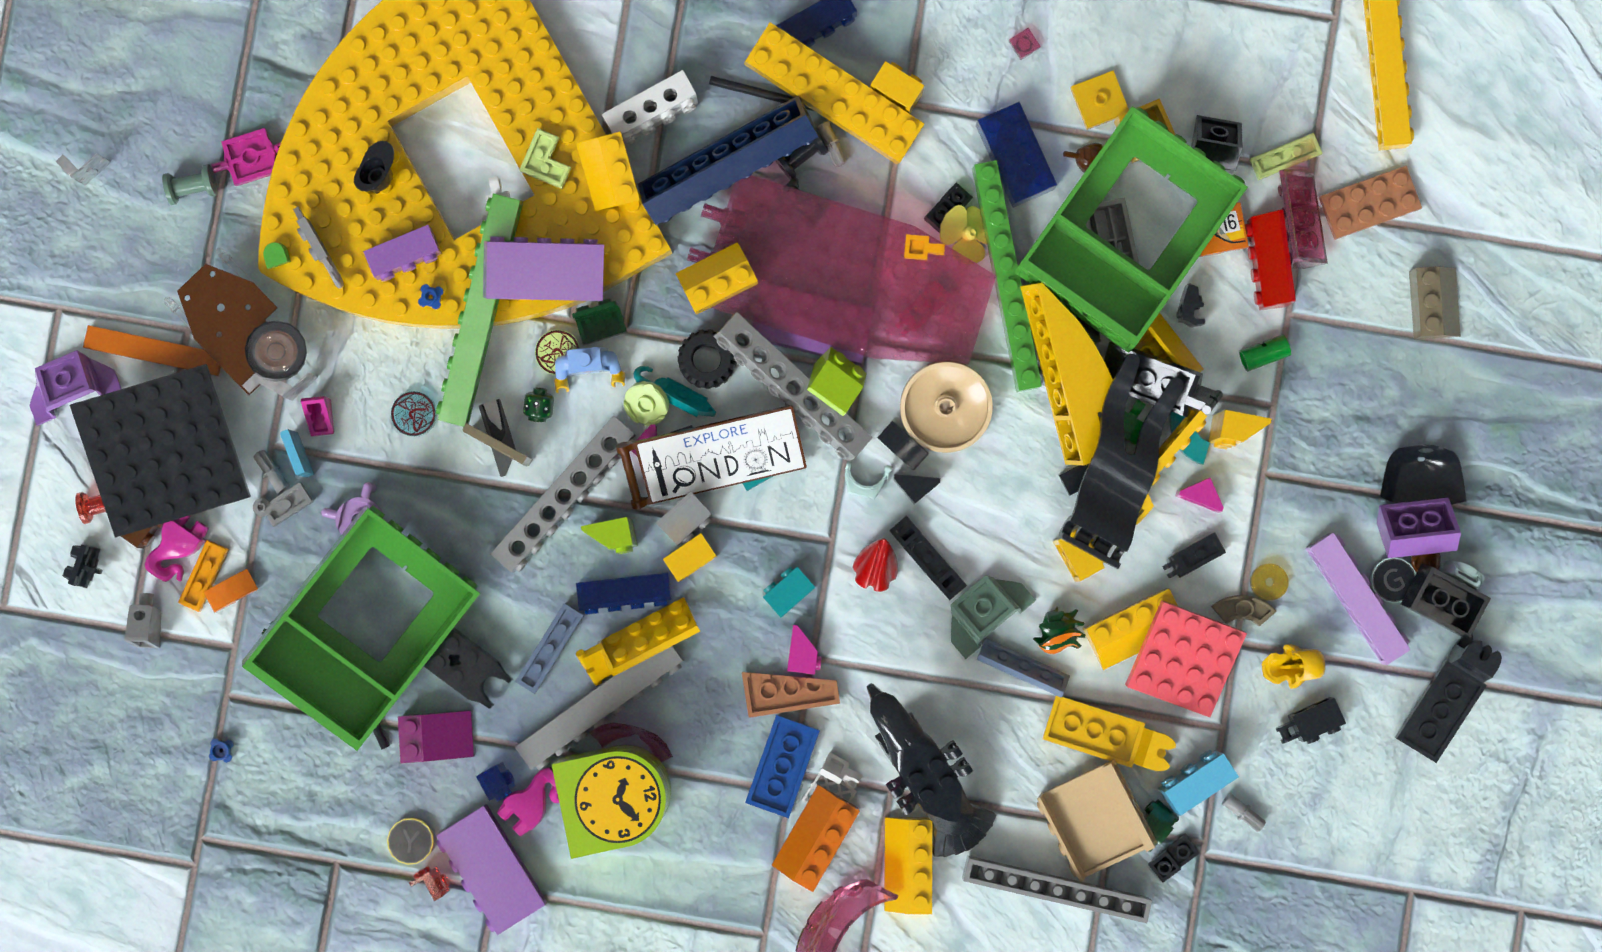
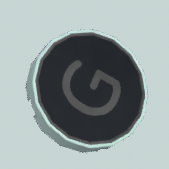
(1391, 579)

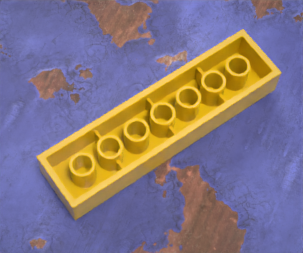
(833, 93)

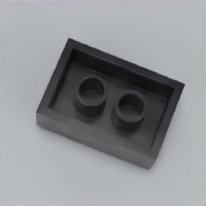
(1445, 601)

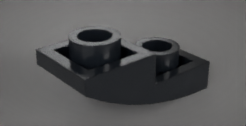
(954, 196)
(903, 445)
(1174, 857)

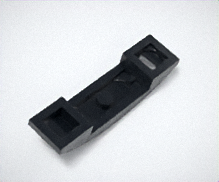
(927, 558)

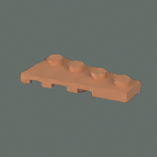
(780, 693)

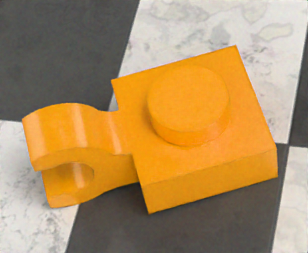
(918, 247)

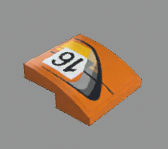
(1230, 234)

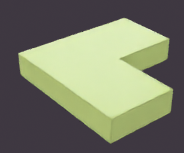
(539, 162)

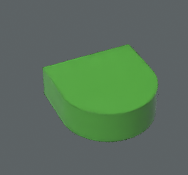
(275, 255)

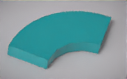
(1197, 447)

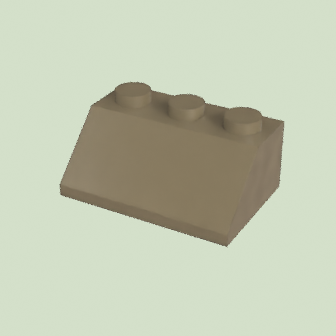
(1434, 302)

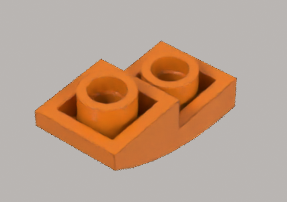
(230, 590)

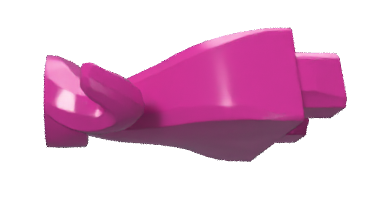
(175, 543)
(529, 803)

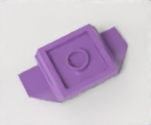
(69, 380)

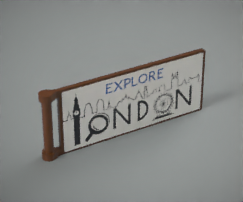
(714, 455)

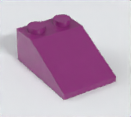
(435, 736)

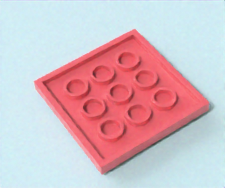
(1185, 658)

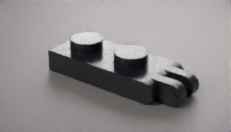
(1195, 556)

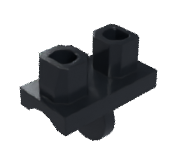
(84, 566)

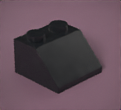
(1218, 140)

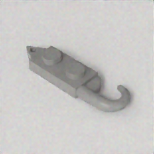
(317, 248)

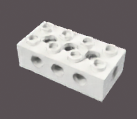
(653, 98)

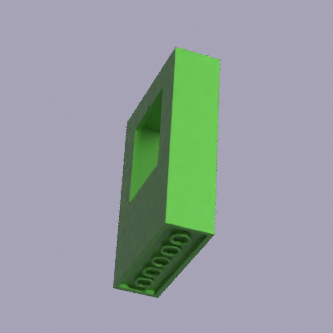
(1096, 277)
(327, 671)

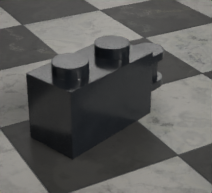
(1313, 721)

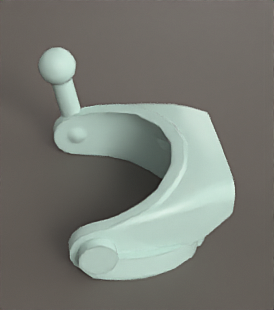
(865, 491)
(1452, 567)

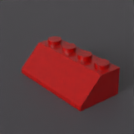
(1270, 260)

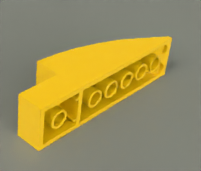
(1071, 372)

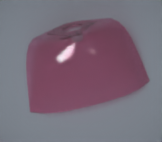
(613, 731)

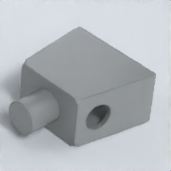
(143, 623)

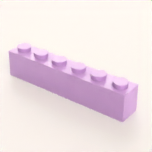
(1358, 599)

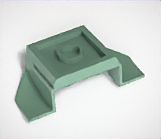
(983, 610)

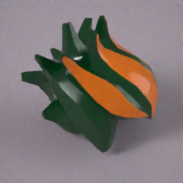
(1059, 631)

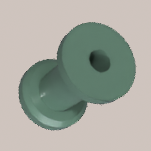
(190, 184)

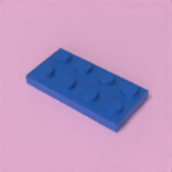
(782, 766)

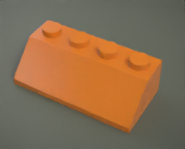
(815, 838)

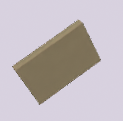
(497, 445)

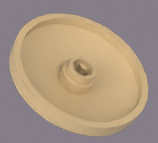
(946, 406)

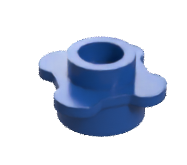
(435, 301)
(216, 755)

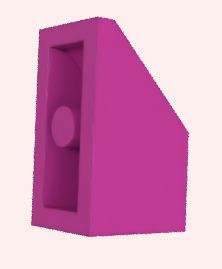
(802, 654)

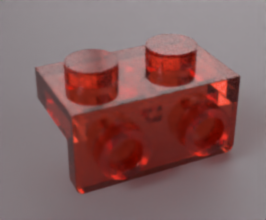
(434, 881)

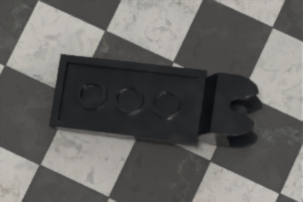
(1449, 698)

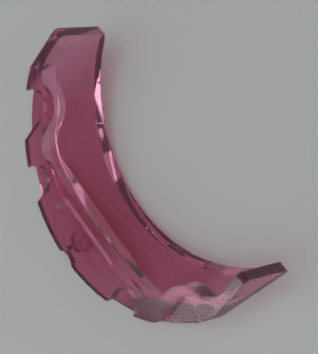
(836, 915)

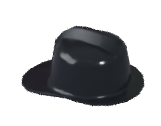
(375, 169)

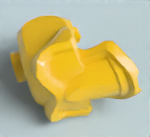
(1294, 665)

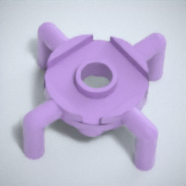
(351, 508)

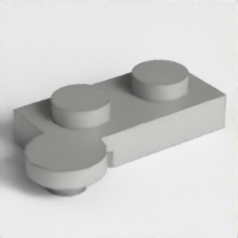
(283, 505)

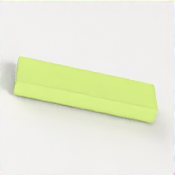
(1286, 156)

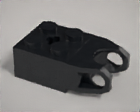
(473, 671)

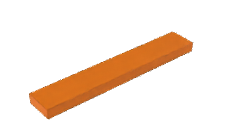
(148, 349)

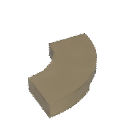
(1243, 607)

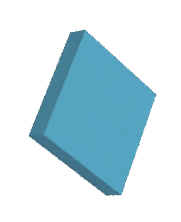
(296, 453)

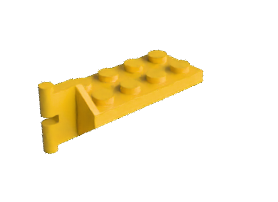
(639, 641)

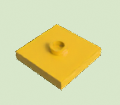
(1099, 99)

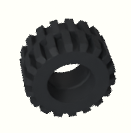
(691, 373)

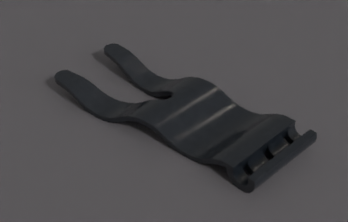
(1114, 480)

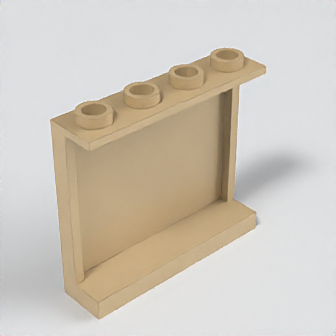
(1096, 820)

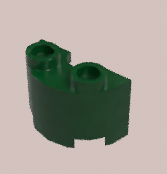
(1160, 820)

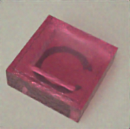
(1024, 44)

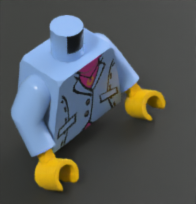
(586, 362)

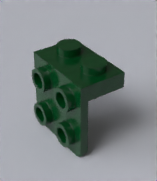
(599, 321)

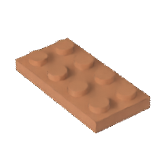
(1370, 202)

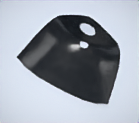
(1433, 478)

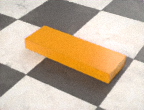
(203, 575)

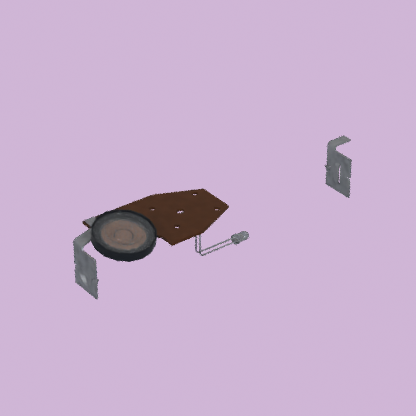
(249, 347)

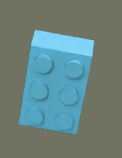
(1197, 781)

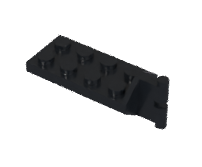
(1154, 375)

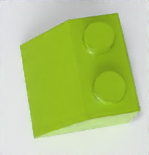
(836, 380)

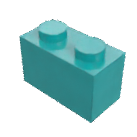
(788, 591)

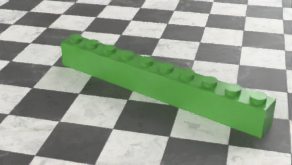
(1007, 283)
(476, 319)

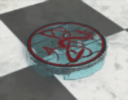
(413, 413)

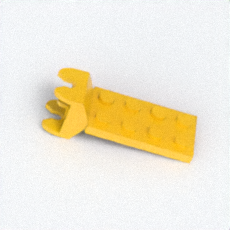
(1177, 440)
(1106, 735)

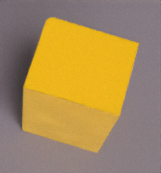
(689, 557)

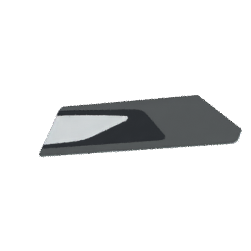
(497, 427)

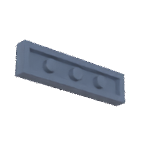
(549, 648)
(1023, 667)

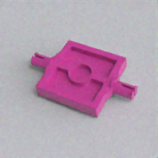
(248, 157)

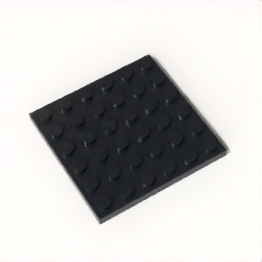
(160, 450)

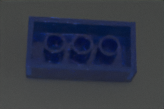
(1017, 153)

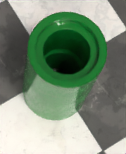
(1266, 353)

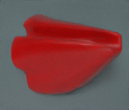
(876, 565)

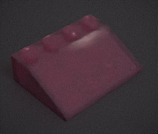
(1302, 219)

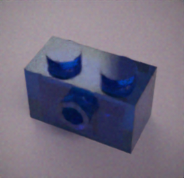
(496, 782)

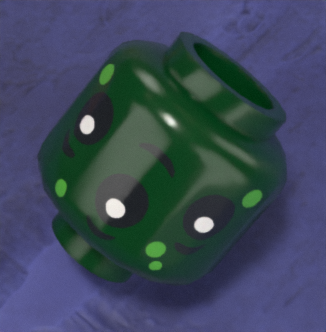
(538, 405)

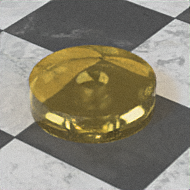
(1279, 579)

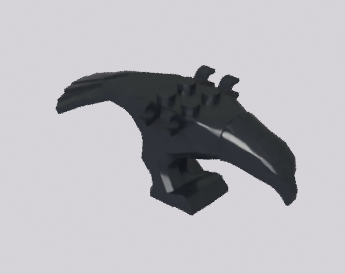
(928, 777)

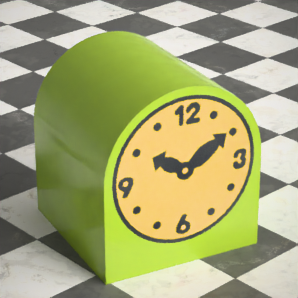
(610, 797)

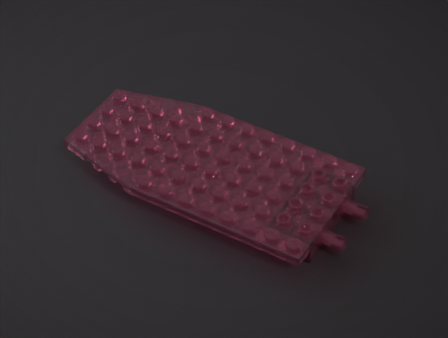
(845, 277)

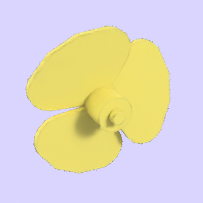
(965, 227)

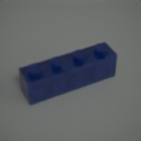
(819, 20)
(623, 592)

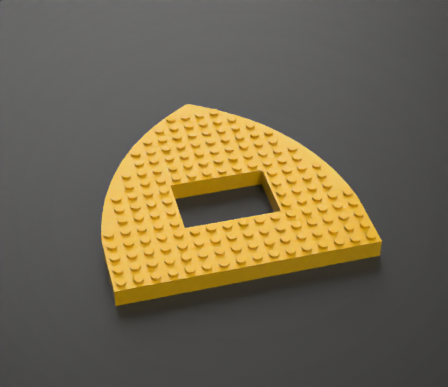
(383, 73)

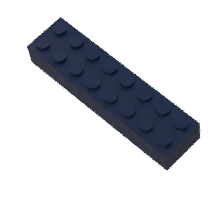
(727, 160)

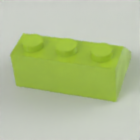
(614, 534)

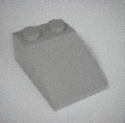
(685, 519)

